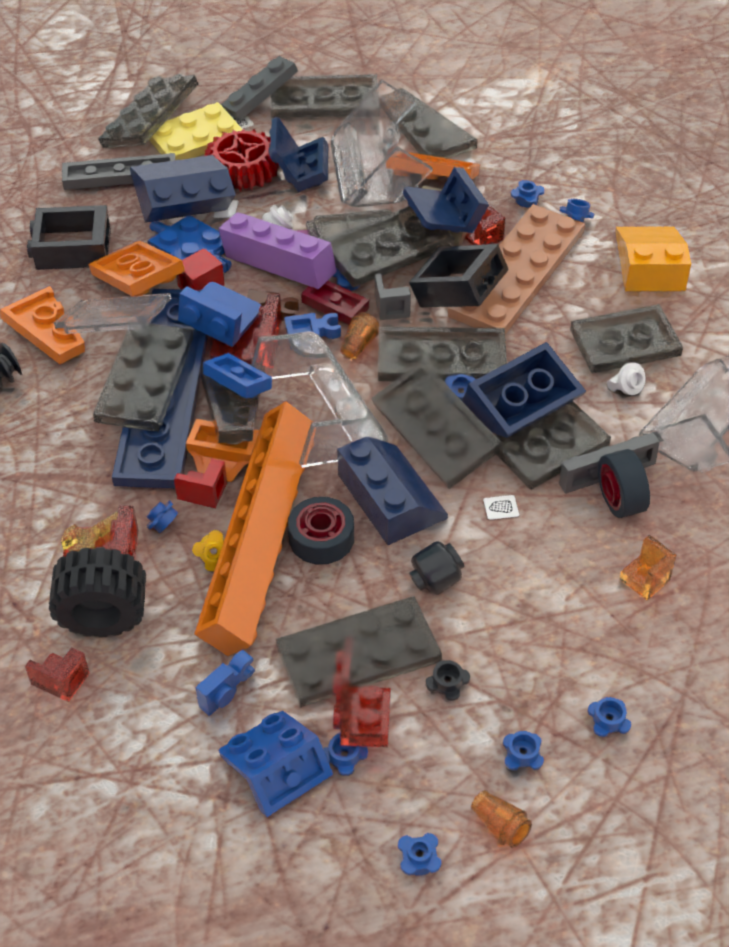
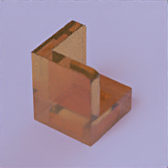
(650, 569)

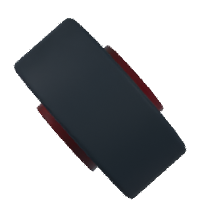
(624, 483)
(321, 530)

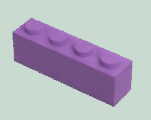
(278, 250)

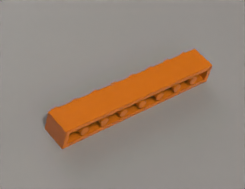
(255, 533)

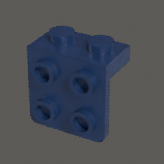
(301, 165)
(454, 208)

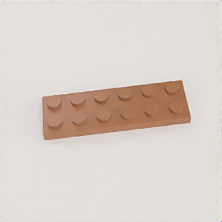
(532, 255)

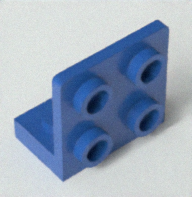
(277, 760)

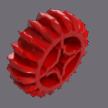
(245, 157)

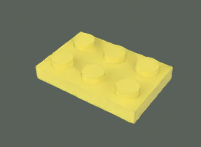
(191, 131)

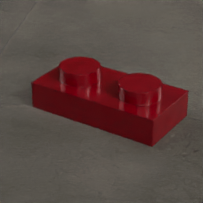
(335, 299)

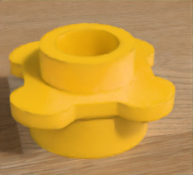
(202, 549)

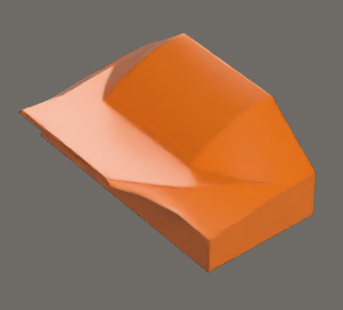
(204, 446)

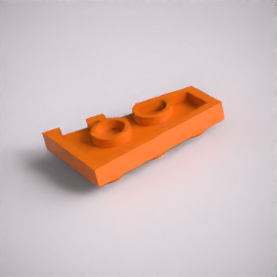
(35, 321)

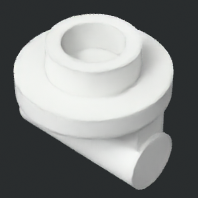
(279, 216)
(628, 380)

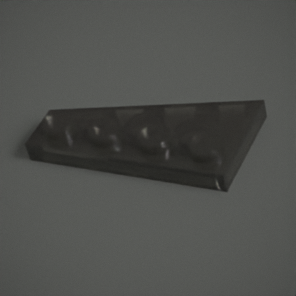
(434, 133)
(231, 414)

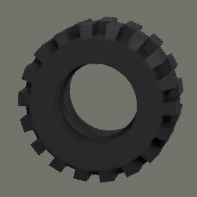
(97, 592)

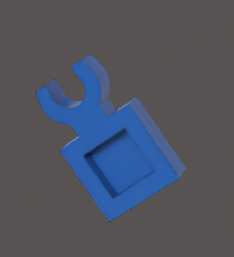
(325, 326)
(220, 686)

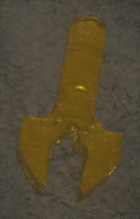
(86, 537)

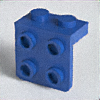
(217, 312)

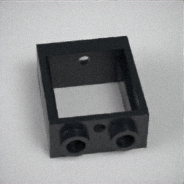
(69, 253)
(476, 263)

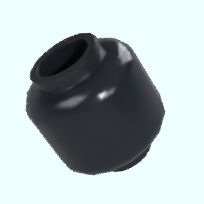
(436, 567)

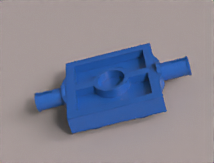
(187, 238)

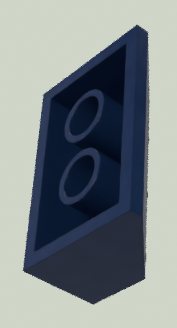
(182, 188)
(522, 391)
(388, 488)

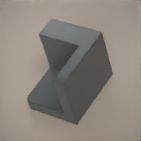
(391, 302)

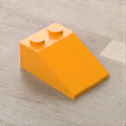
(653, 258)

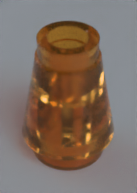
(360, 334)
(502, 818)

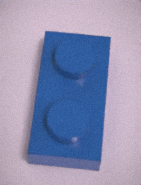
(237, 375)

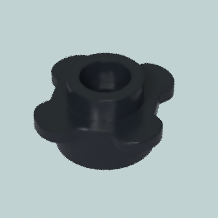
(448, 670)

